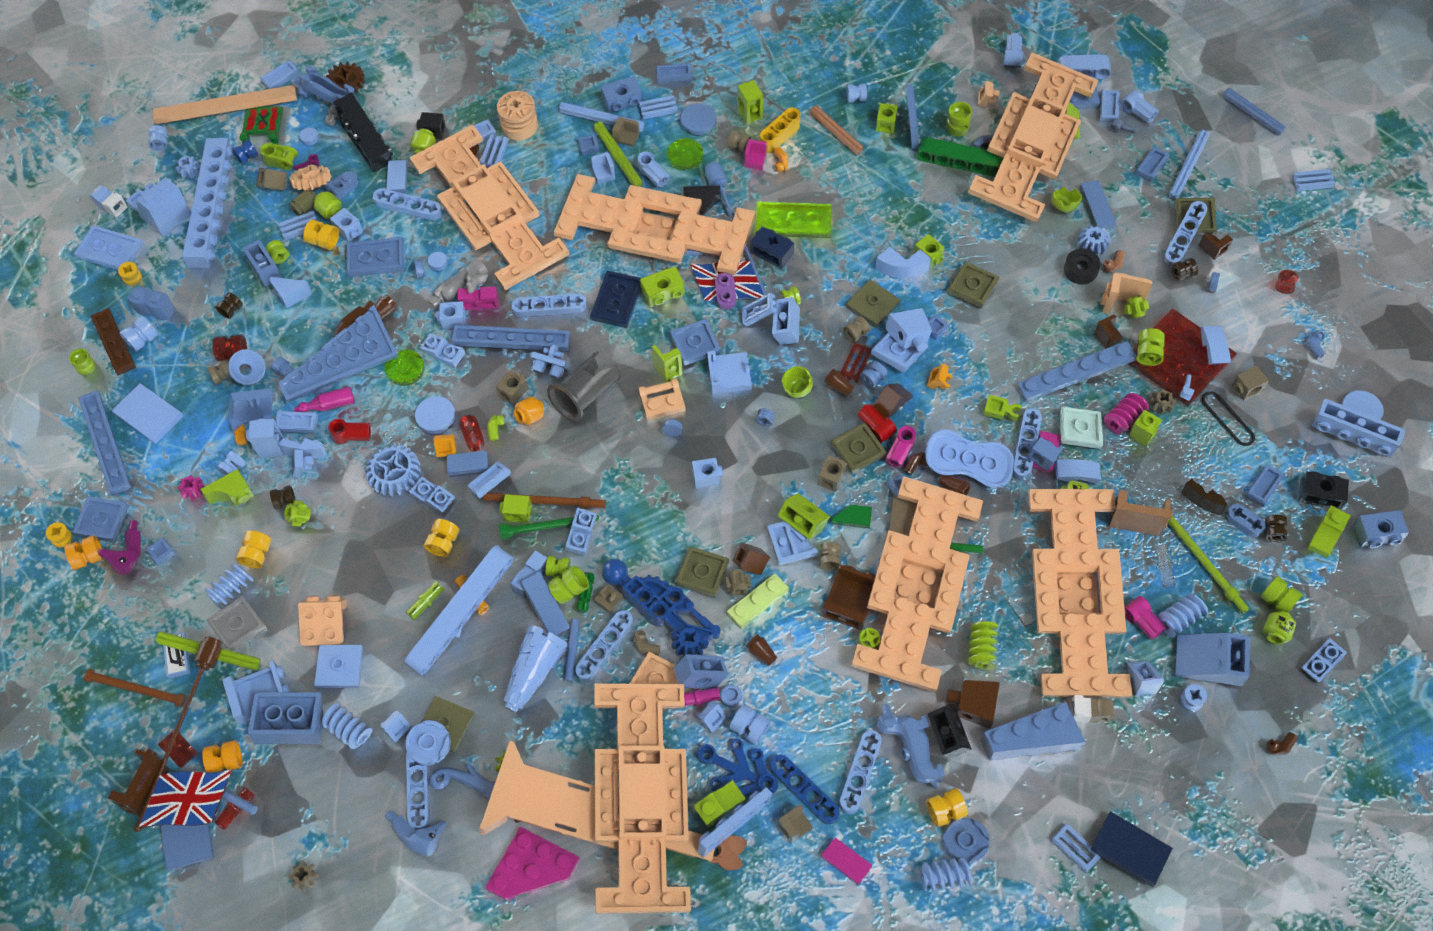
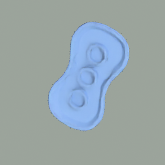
(953, 454)

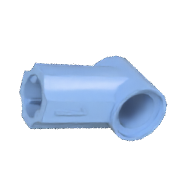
(1013, 53)
(1135, 103)
(650, 168)

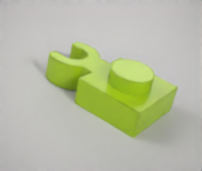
(998, 407)

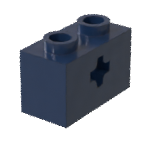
(772, 247)

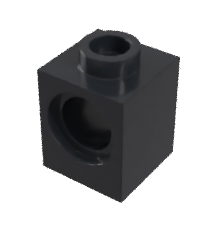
(433, 122)

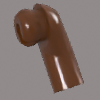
(916, 459)
(1282, 747)

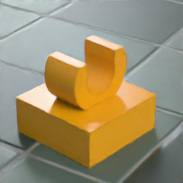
(938, 376)
(445, 445)

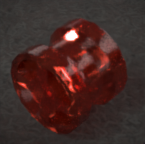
(1286, 282)

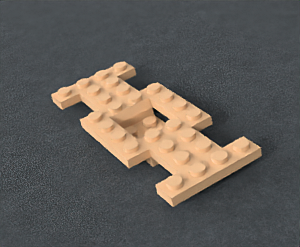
(1038, 141)
(495, 201)
(655, 234)
(909, 583)
(1069, 596)
(650, 799)

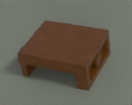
(849, 597)
(141, 784)

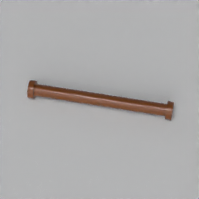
(179, 699)

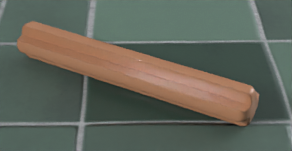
(836, 129)

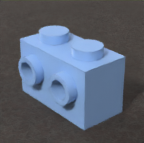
(786, 321)
(265, 437)

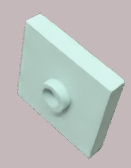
(1081, 427)

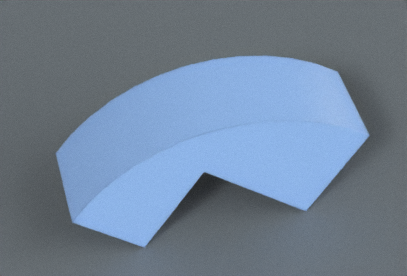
(896, 266)

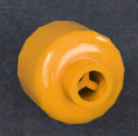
(529, 411)

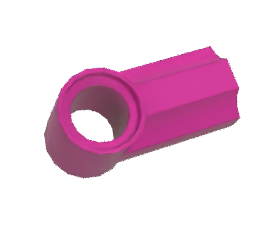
(901, 447)
(1140, 612)

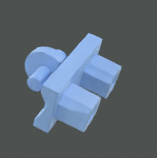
(558, 366)

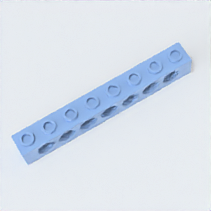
(208, 203)

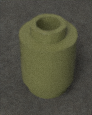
(303, 202)

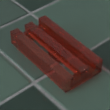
(850, 375)

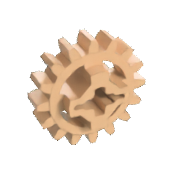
(310, 177)

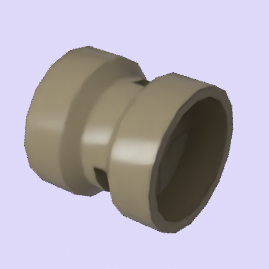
(738, 141)
(856, 329)
(219, 372)
(830, 555)

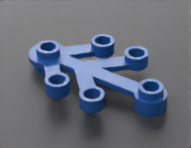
(741, 771)

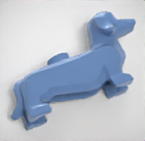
(320, 85)
(915, 744)

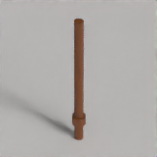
(583, 502)

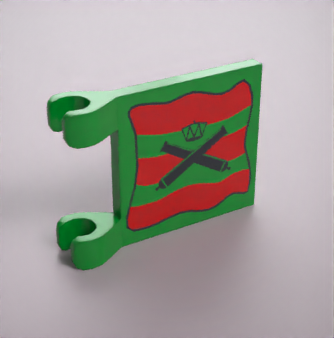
(262, 122)

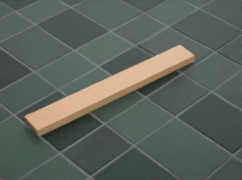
(224, 104)

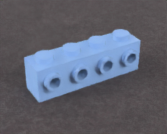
(1358, 428)

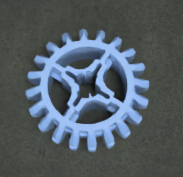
(395, 475)

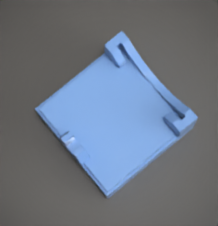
(729, 372)

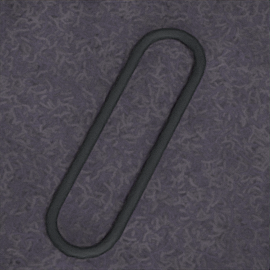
(1223, 424)

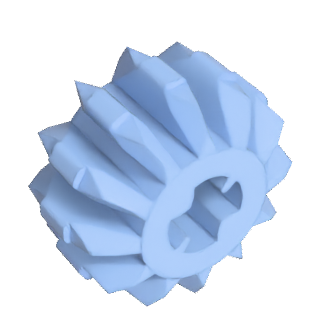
(1094, 239)

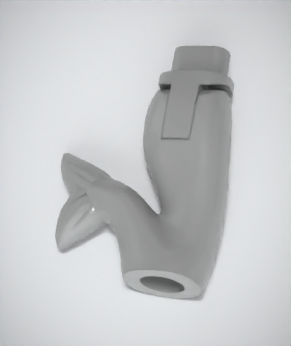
(469, 277)

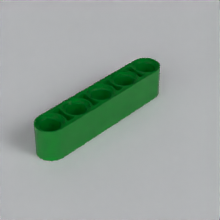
(958, 156)

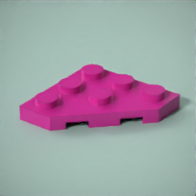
(531, 866)

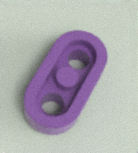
(725, 289)

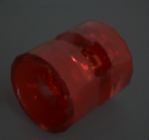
(226, 347)

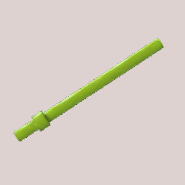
(1231, 593)

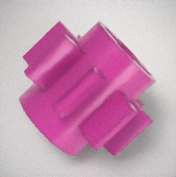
(191, 487)

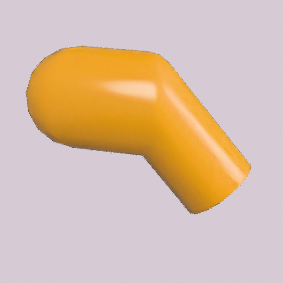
(783, 158)

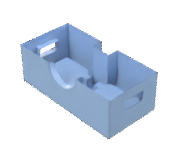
(535, 564)

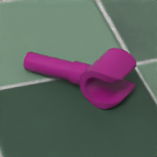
(313, 160)

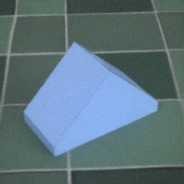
(290, 290)
(1144, 678)

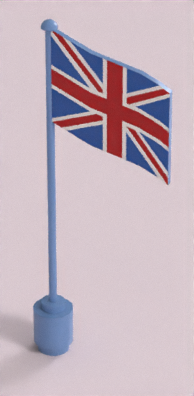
(747, 280)

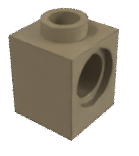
(1250, 383)
(512, 394)
(829, 480)

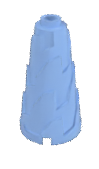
(536, 657)

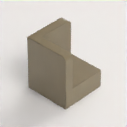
(626, 131)
(271, 179)
(794, 824)

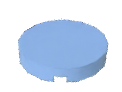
(1364, 403)
(435, 415)
(428, 743)

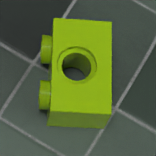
(750, 102)
(662, 286)
(803, 516)

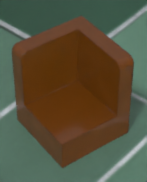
(1214, 246)
(1107, 332)
(751, 558)

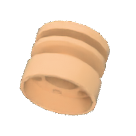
(517, 115)

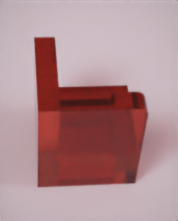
(182, 750)

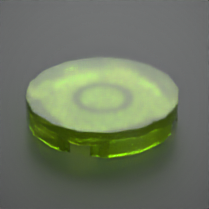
(685, 154)
(405, 368)

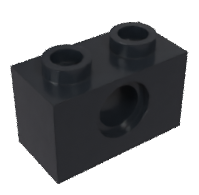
(1313, 494)
(949, 731)

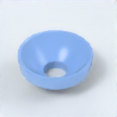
(248, 358)

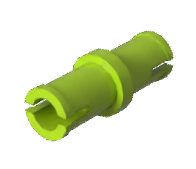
(425, 600)

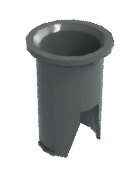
(581, 388)

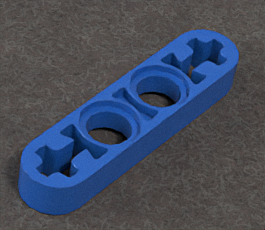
(801, 791)

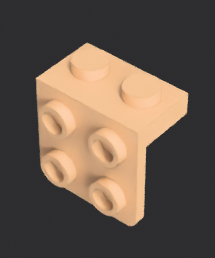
(1124, 287)
(321, 620)

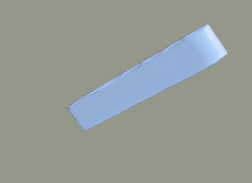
(459, 610)

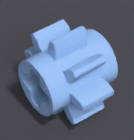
(187, 167)

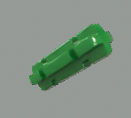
(584, 597)

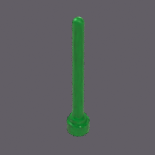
(508, 531)

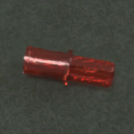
(233, 811)

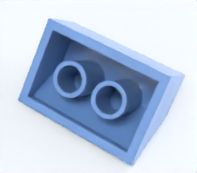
(286, 718)

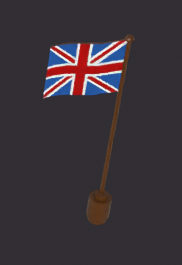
(186, 796)

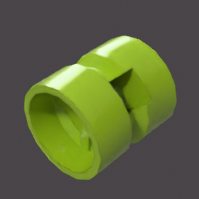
(959, 119)
(1150, 347)
(569, 584)
(1281, 595)

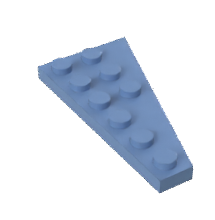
(345, 355)

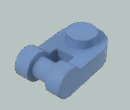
(347, 181)

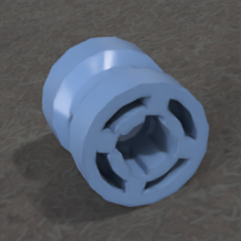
(873, 374)

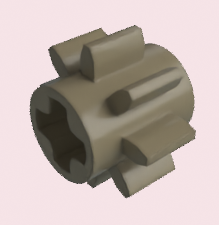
(1162, 402)
(738, 582)
(299, 872)

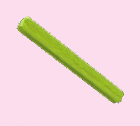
(618, 155)
(192, 646)

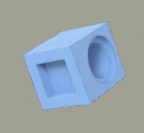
(348, 224)
(455, 309)
(703, 480)

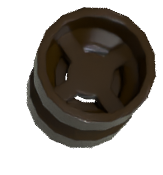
(1183, 269)
(229, 305)
(282, 497)
(1276, 528)

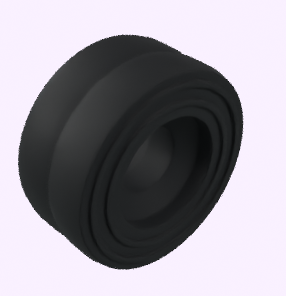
(1086, 257)

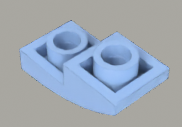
(1216, 344)
(442, 350)
(310, 447)
(1077, 470)
(431, 495)
(580, 531)
(1324, 660)

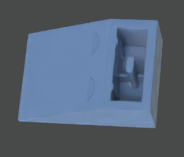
(1213, 657)

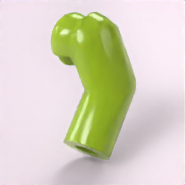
(493, 427)

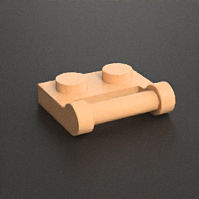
(664, 404)

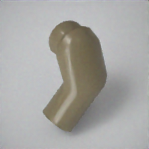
(643, 645)

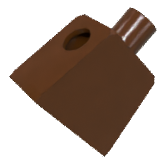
(976, 701)

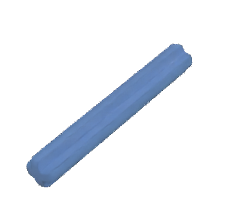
(1254, 111)

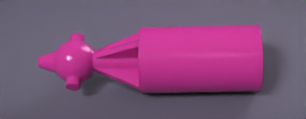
(328, 401)

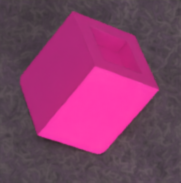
(755, 154)

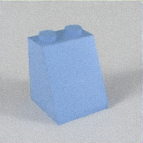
(163, 207)

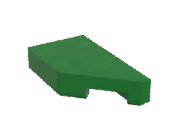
(854, 516)

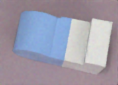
(107, 200)

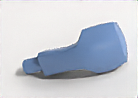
(420, 841)

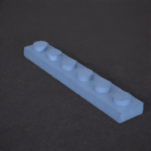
(510, 337)
(1076, 371)
(104, 443)

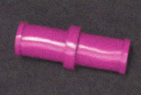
(701, 696)

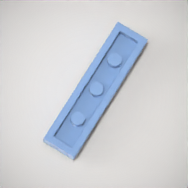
(740, 816)

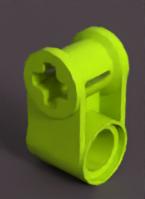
(277, 156)

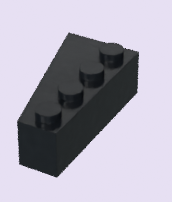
(362, 132)

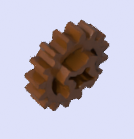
(347, 75)

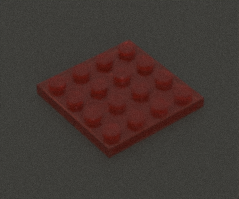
(1182, 356)

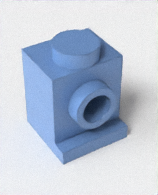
(1044, 453)

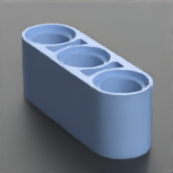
(1089, 65)

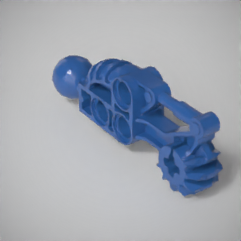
(659, 596)

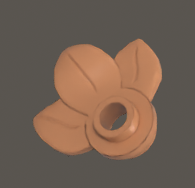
(729, 852)

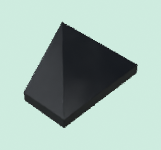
(707, 194)

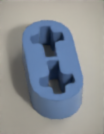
(1245, 520)

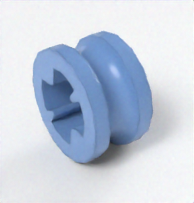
(765, 417)

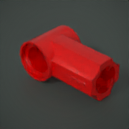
(881, 427)
(349, 431)

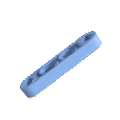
(405, 207)
(1183, 232)
(549, 302)
(1024, 443)
(607, 647)
(859, 771)
(417, 787)

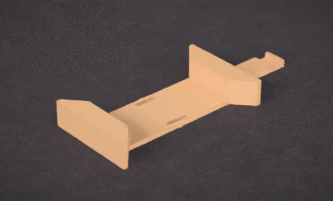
(547, 800)

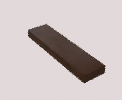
(113, 342)

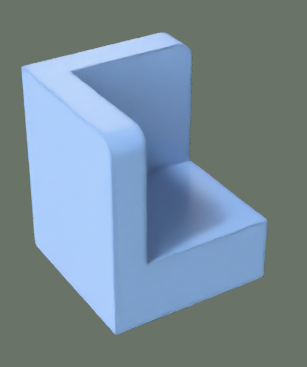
(603, 168)

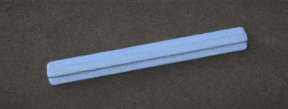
(592, 114)
(1189, 164)

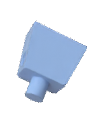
(910, 328)

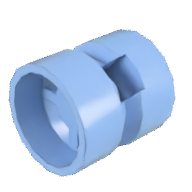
(138, 333)
(750, 724)

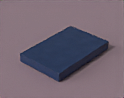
(616, 299)
(1131, 849)

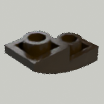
(1208, 501)

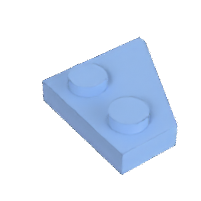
(789, 544)

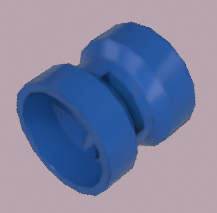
(245, 152)

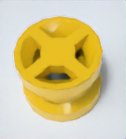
(129, 273)
(59, 534)

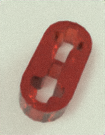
(468, 434)

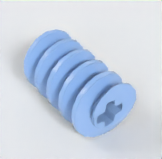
(228, 585)
(1182, 613)
(345, 727)
(945, 874)

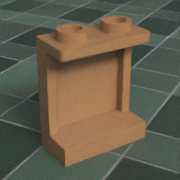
(1139, 517)

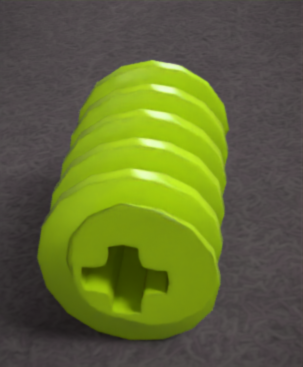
(982, 645)

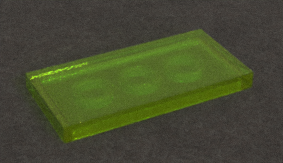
(795, 219)

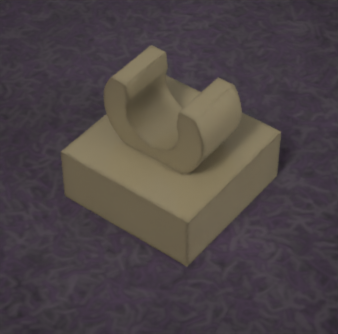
(609, 598)

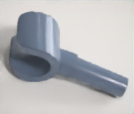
(1117, 124)

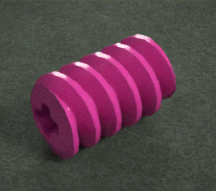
(1125, 413)

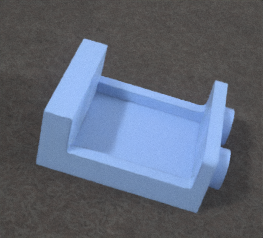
(242, 691)

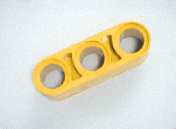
(781, 129)

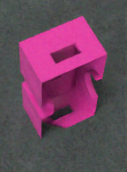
(480, 299)

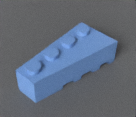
(1035, 734)

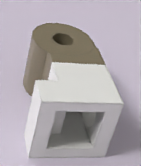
(1092, 709)

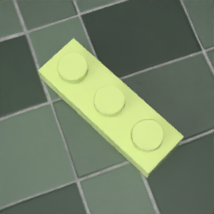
(757, 601)

